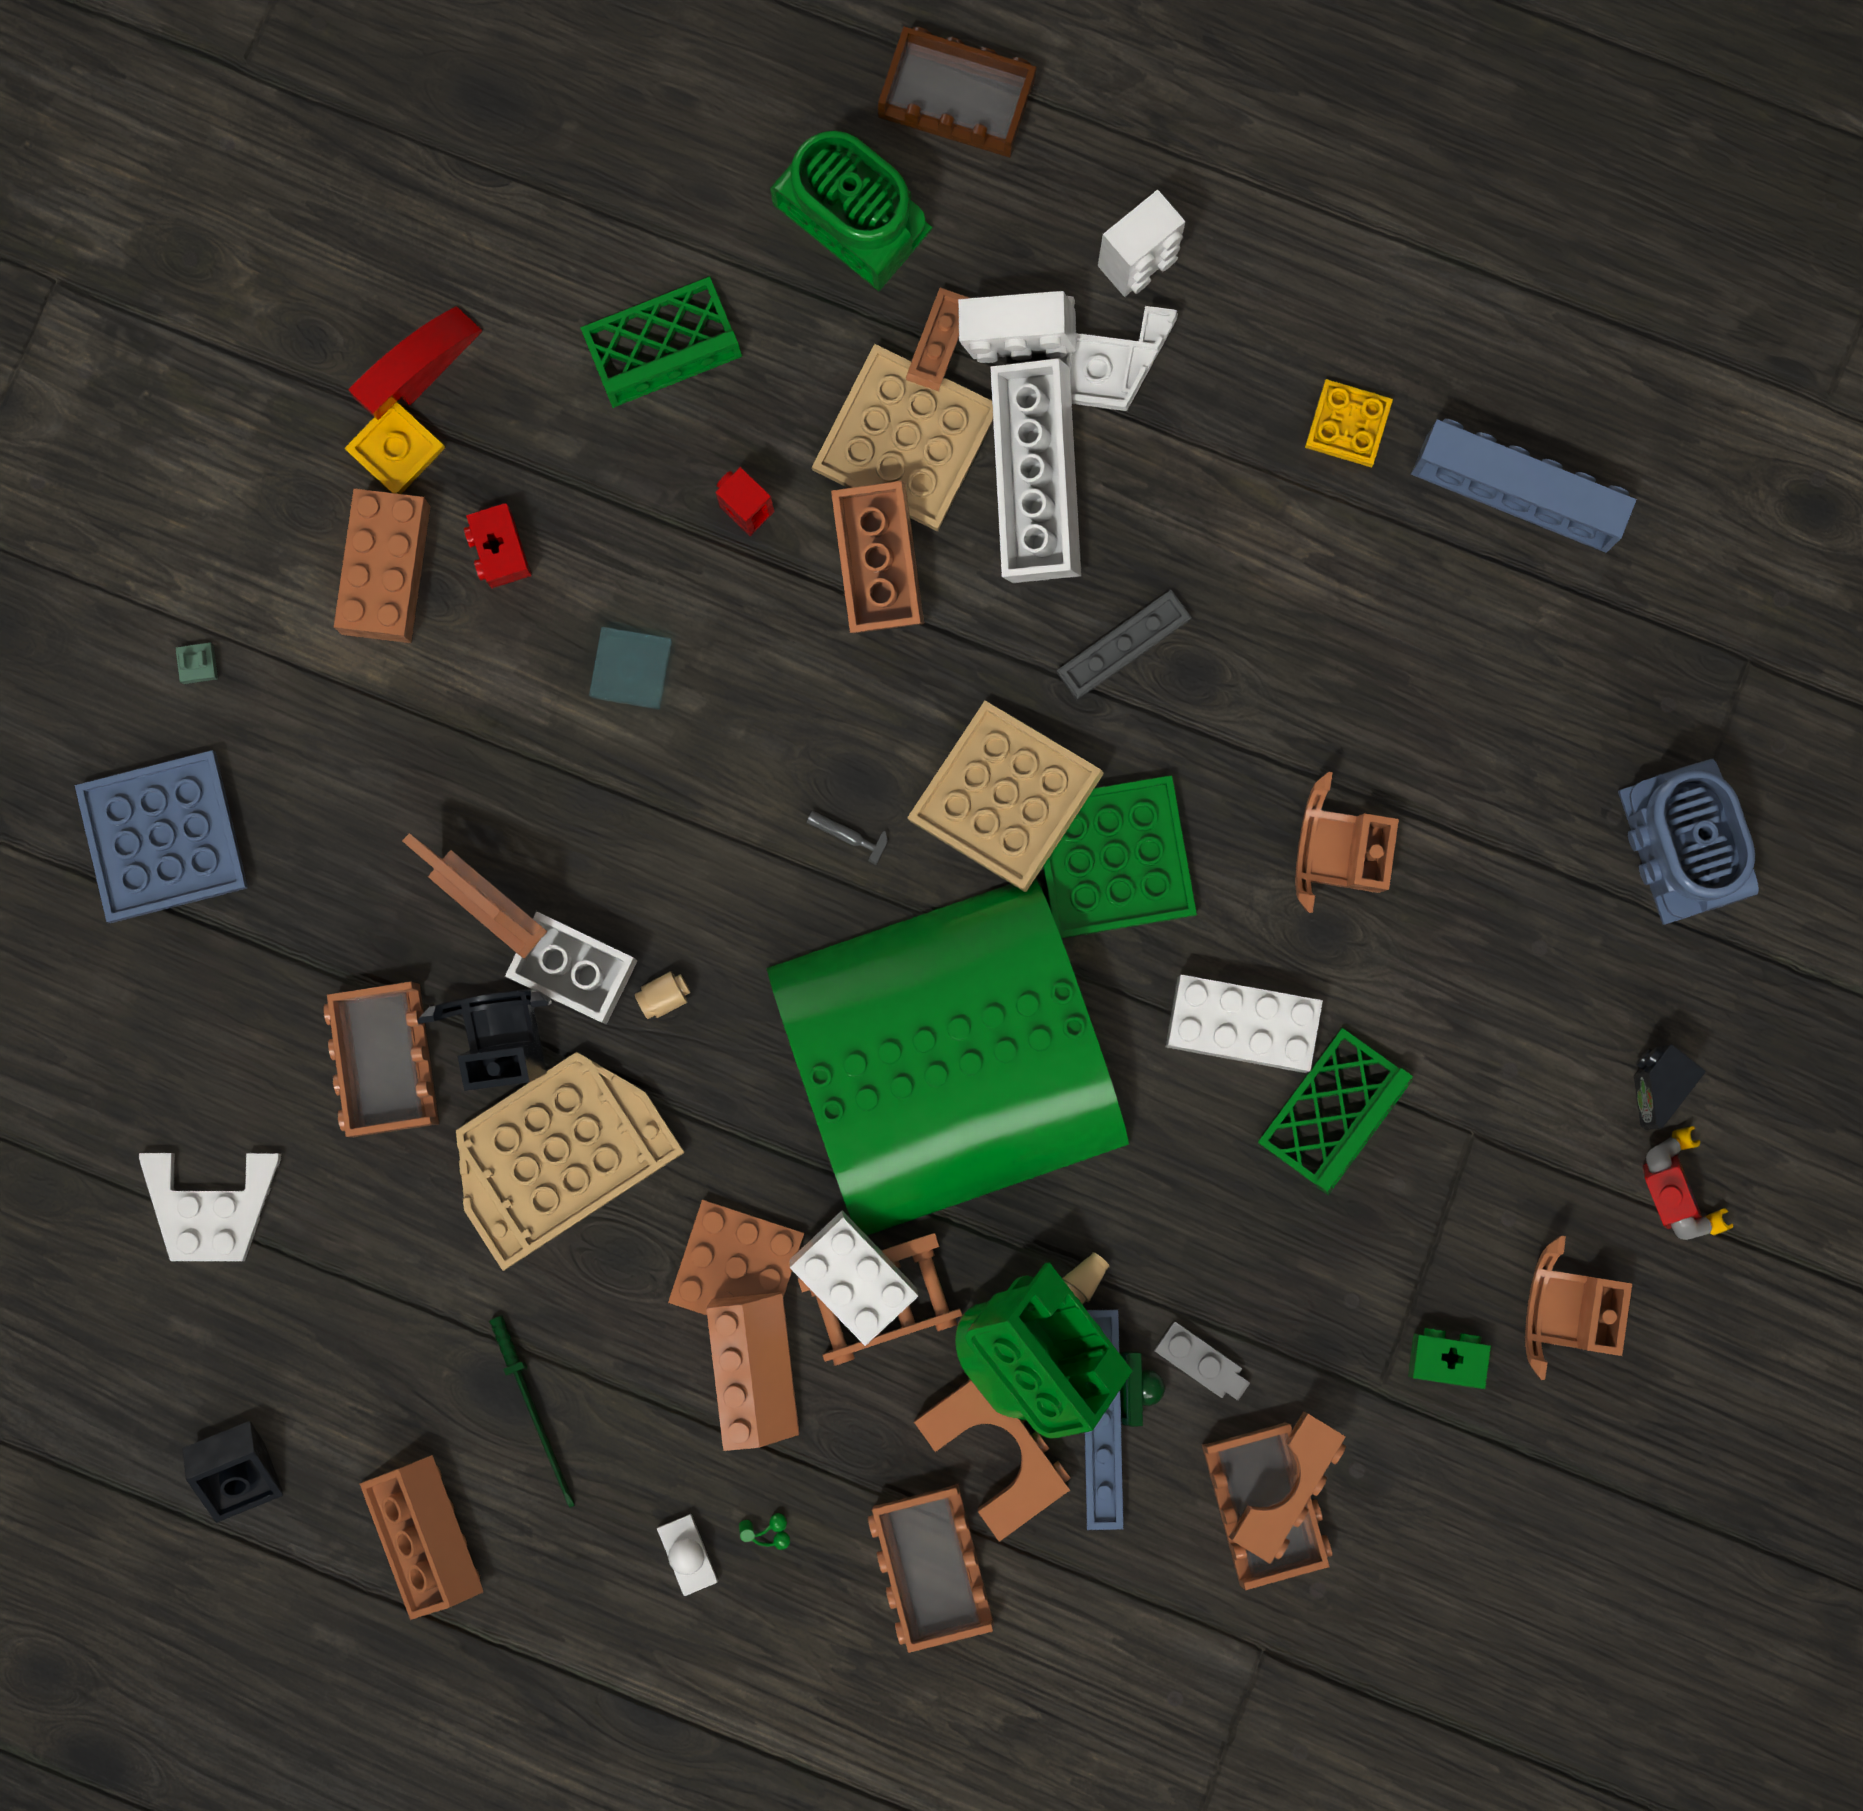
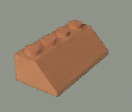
(752, 1370)
(421, 1538)

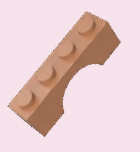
(1266, 1528)

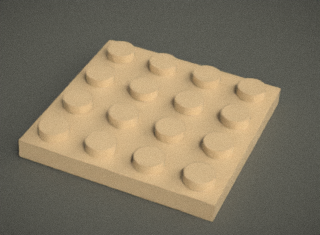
(907, 435)
(1005, 796)

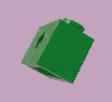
(1468, 1370)

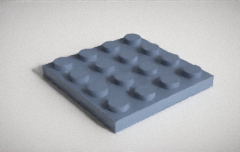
(161, 836)

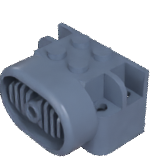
(1690, 840)

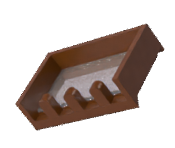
(956, 91)

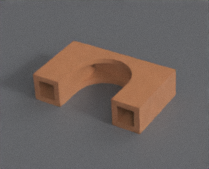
(1038, 1479)

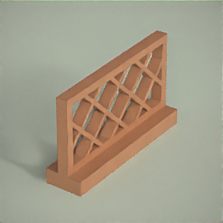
(481, 899)

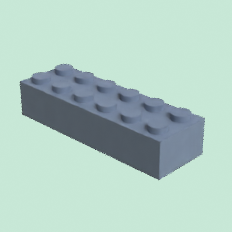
(1524, 485)

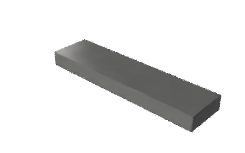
(1123, 645)

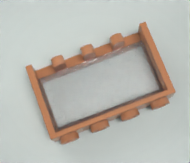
(381, 1059)
(1260, 1472)
(931, 1569)

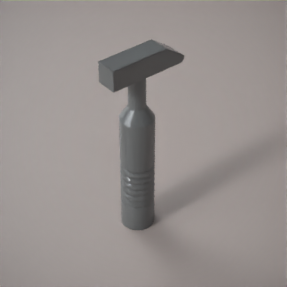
(848, 835)

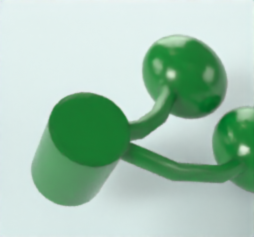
(777, 1523)

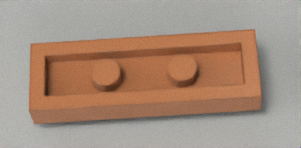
(936, 342)

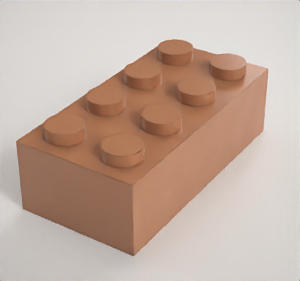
(877, 557)
(382, 565)

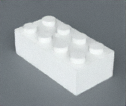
(1244, 1023)

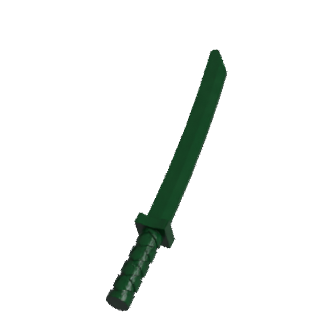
(515, 1367)

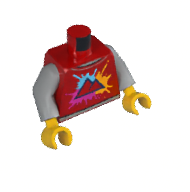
(1673, 1192)

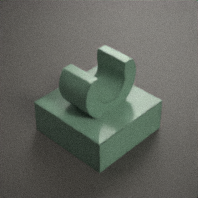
(196, 663)

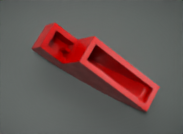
(415, 362)

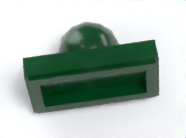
(1139, 1390)

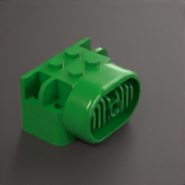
(851, 205)
(1041, 1356)

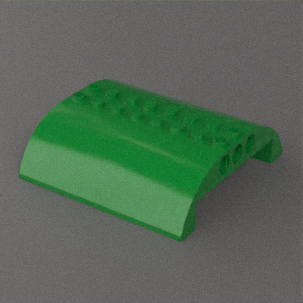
(948, 1056)

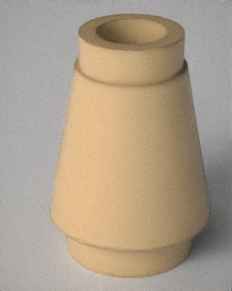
(1086, 1277)

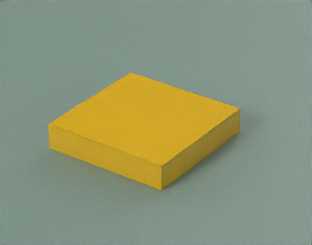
(395, 449)

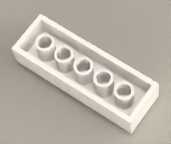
(1035, 471)

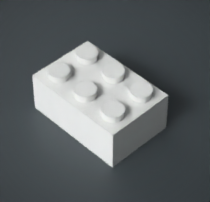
(1141, 244)
(1017, 326)
(574, 970)
(853, 1278)

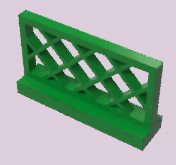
(664, 369)
(1361, 1129)

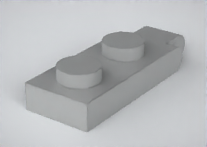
(1201, 1362)

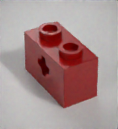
(744, 500)
(510, 561)

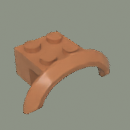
(1342, 848)
(1573, 1311)

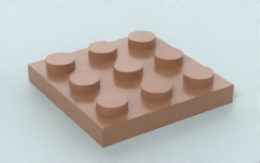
(733, 1258)

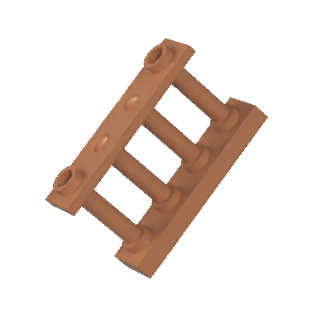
(922, 1252)

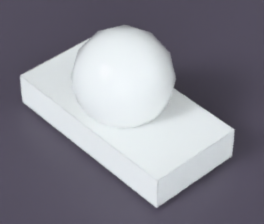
(687, 1554)

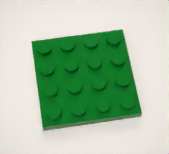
(1121, 861)

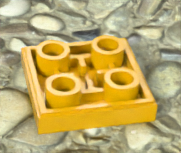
(1348, 423)

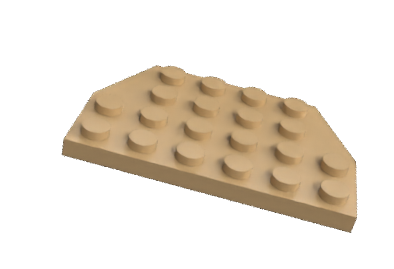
(557, 1155)

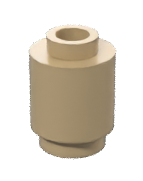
(662, 995)

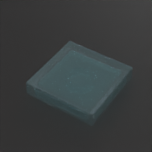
(630, 668)

